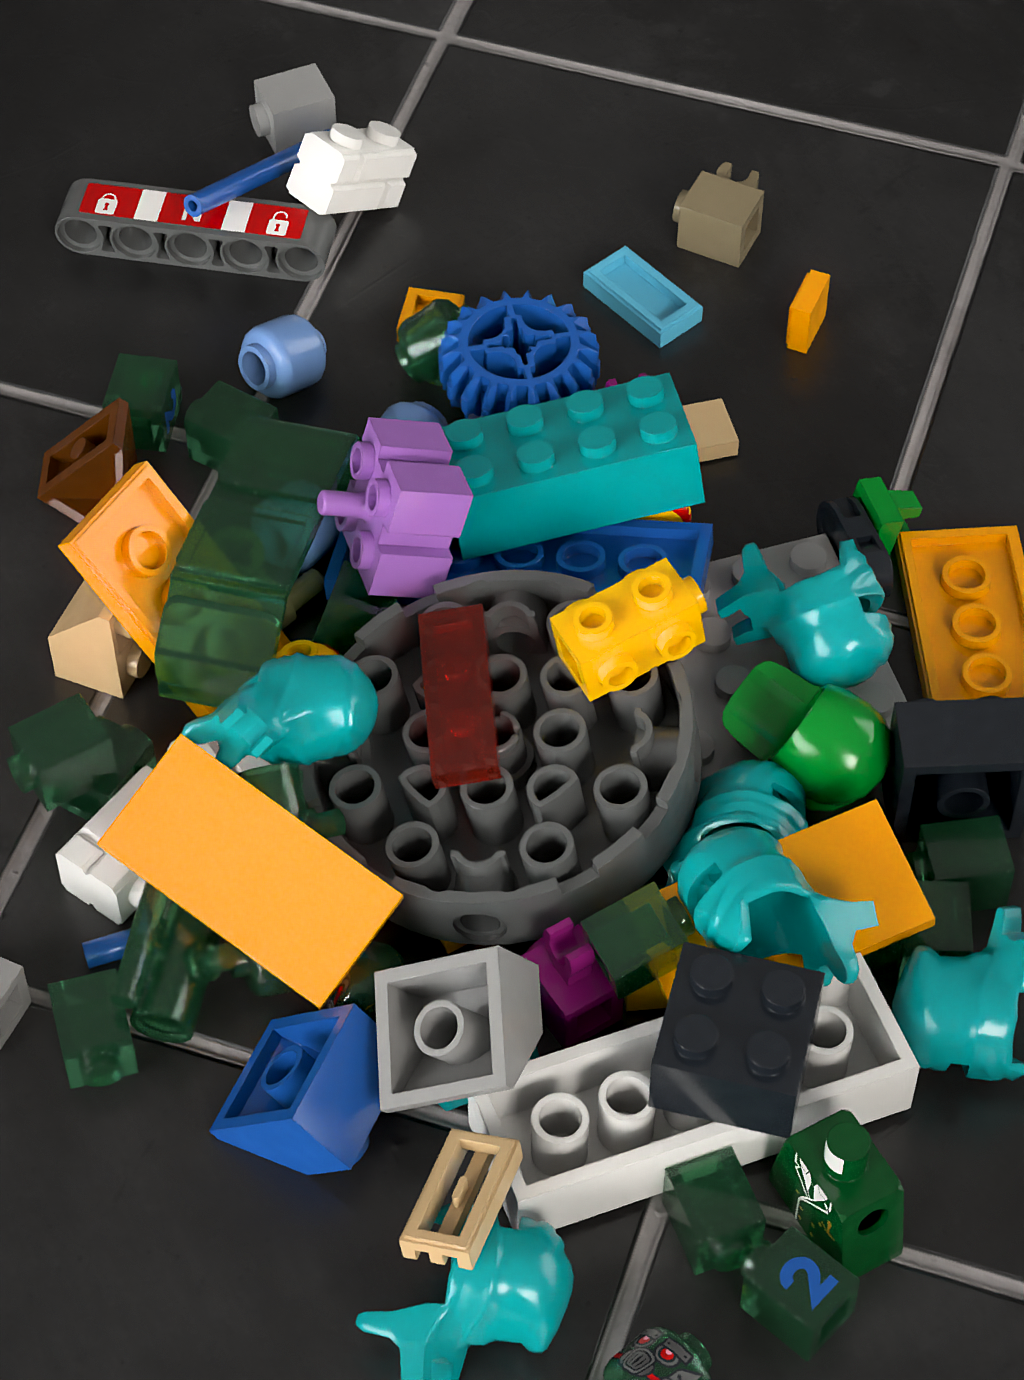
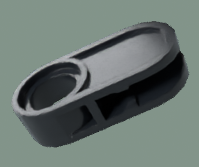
(847, 520)

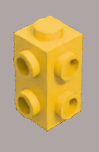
(630, 628)

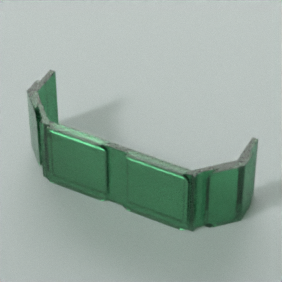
(245, 557)

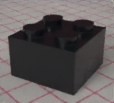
(955, 764)
(735, 1040)

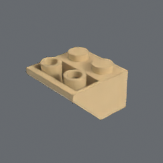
(95, 647)

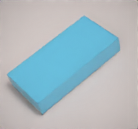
(642, 296)

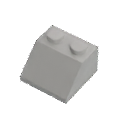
(455, 1026)

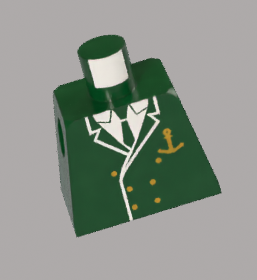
(835, 1182)

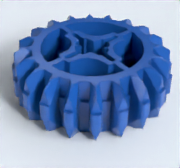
(516, 355)

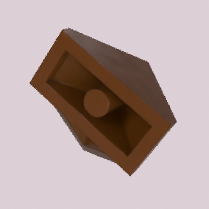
(88, 462)

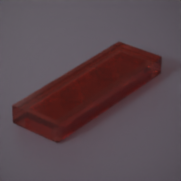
(459, 696)

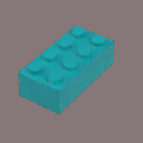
(575, 464)

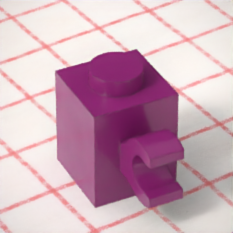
(572, 985)

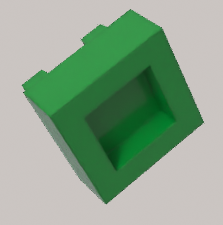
(887, 508)

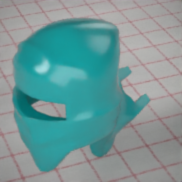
(820, 621)
(292, 712)
(743, 795)
(761, 906)
(966, 1005)
(509, 1296)

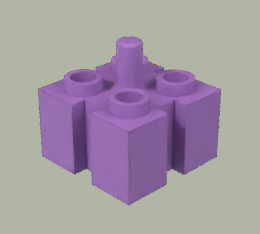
(400, 507)

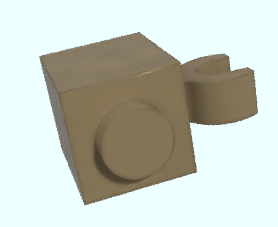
(720, 215)

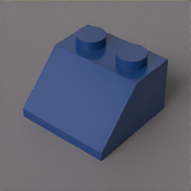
(307, 1092)

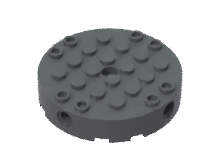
(585, 788)

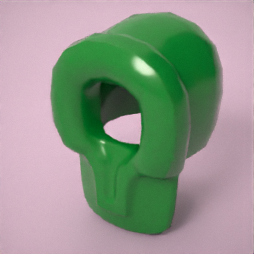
(817, 733)

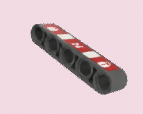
(235, 237)

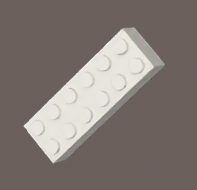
(600, 1146)

